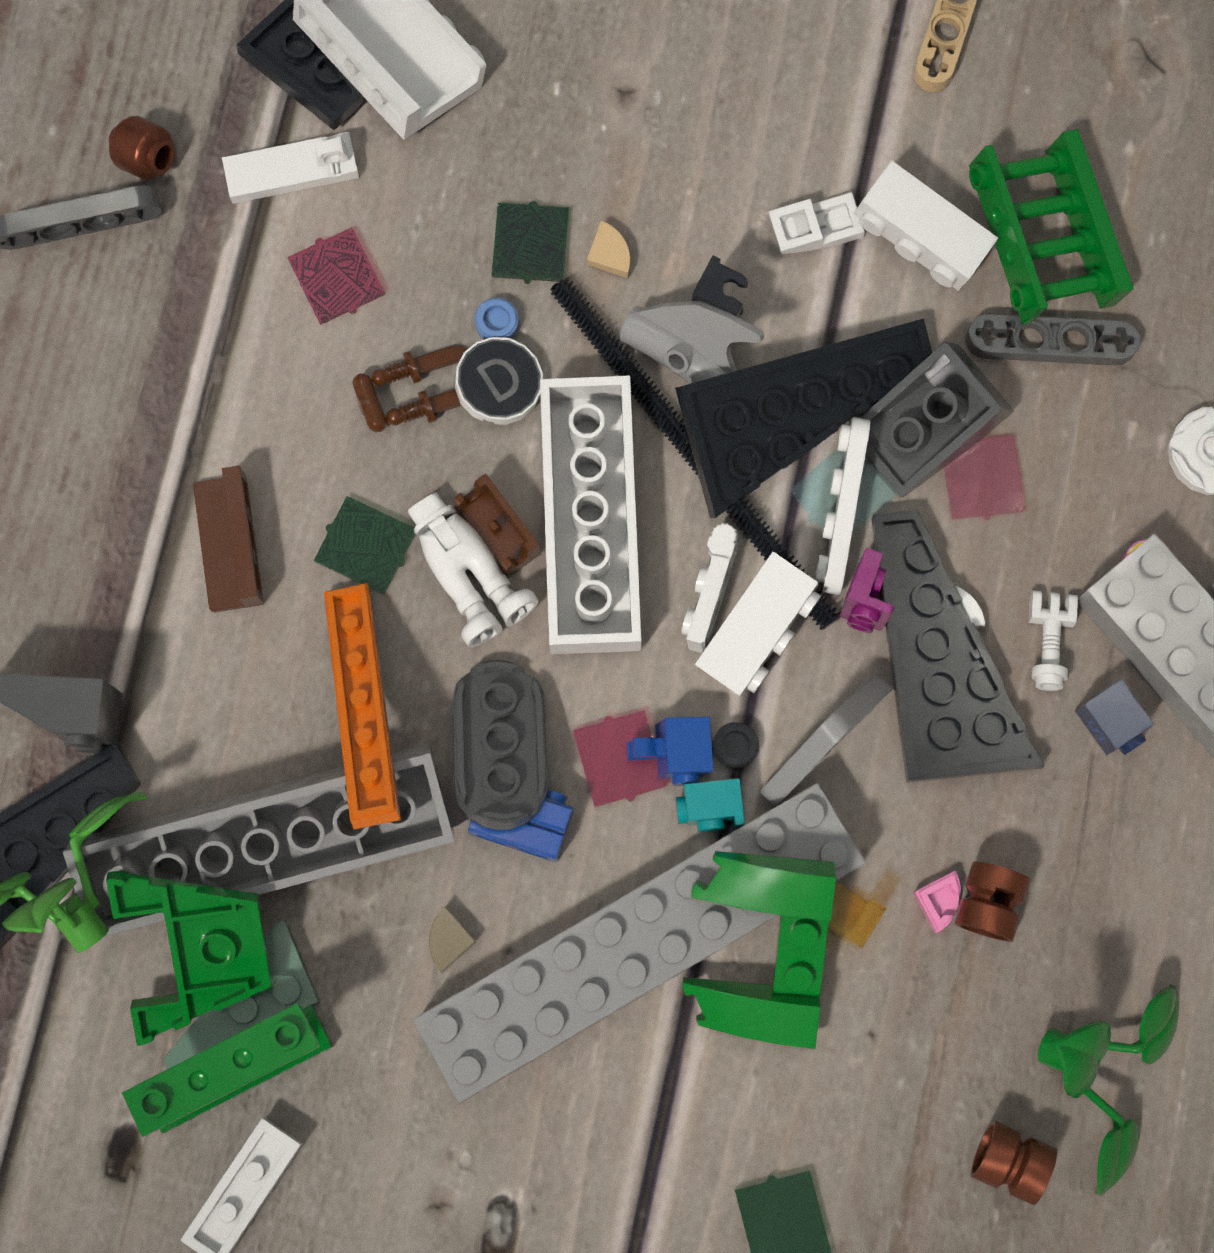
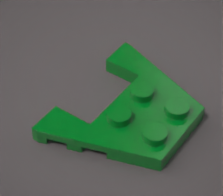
(213, 946)

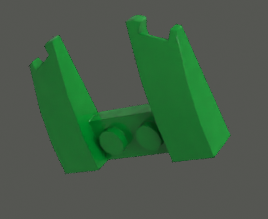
(804, 899)

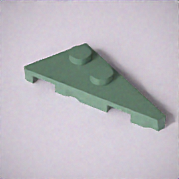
(289, 986)

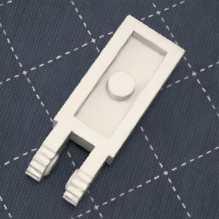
(711, 585)

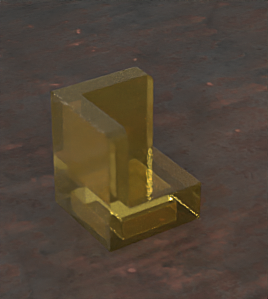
(853, 917)

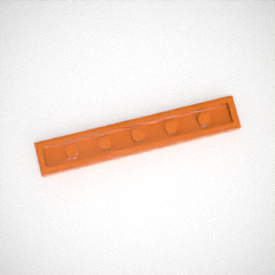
(361, 707)

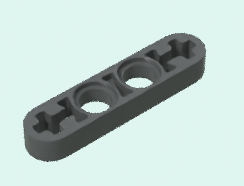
(79, 217)
(1052, 334)

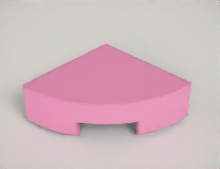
(940, 900)

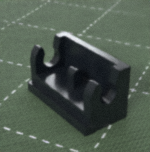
(712, 283)

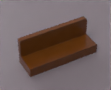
(228, 541)

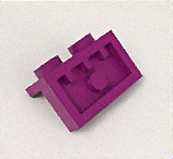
(860, 605)

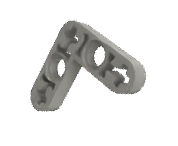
(825, 739)

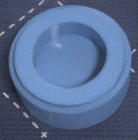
(496, 319)

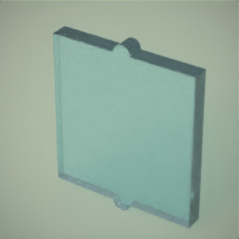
(815, 498)

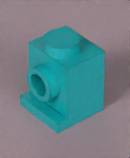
(711, 805)

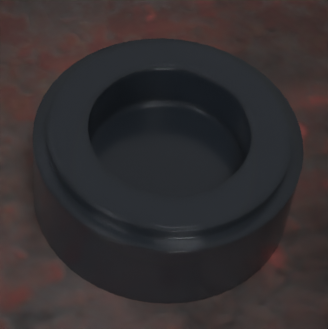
(735, 745)

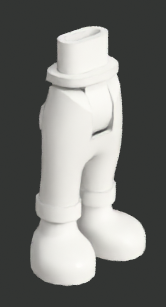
(450, 550)

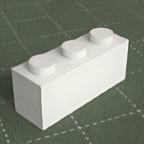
(924, 227)
(759, 625)

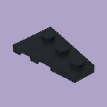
(299, 67)

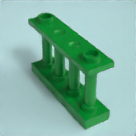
(1087, 215)
(227, 1069)

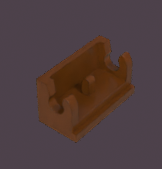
(498, 526)

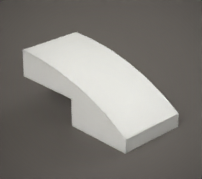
(816, 225)

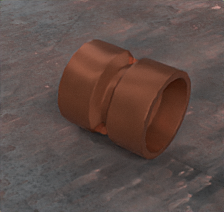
(987, 917)
(1009, 1161)

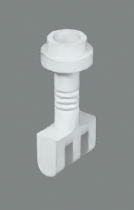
(1049, 674)

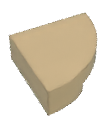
(609, 251)

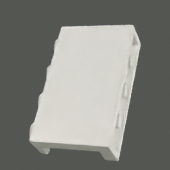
(395, 55)

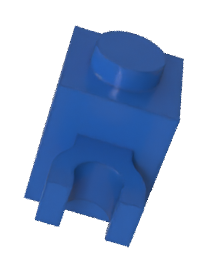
(680, 748)

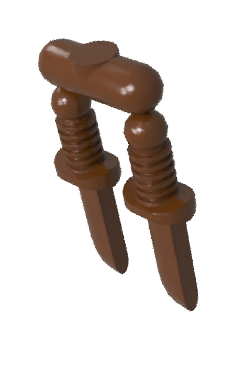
(428, 406)

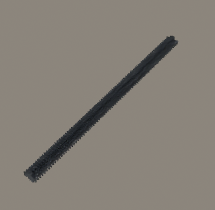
(672, 426)

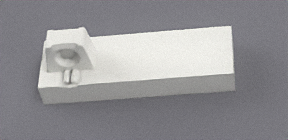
(290, 167)

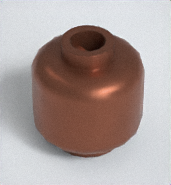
(141, 147)

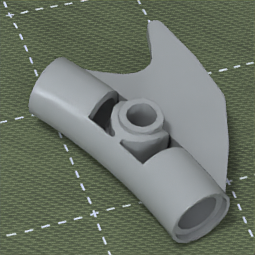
(688, 337)

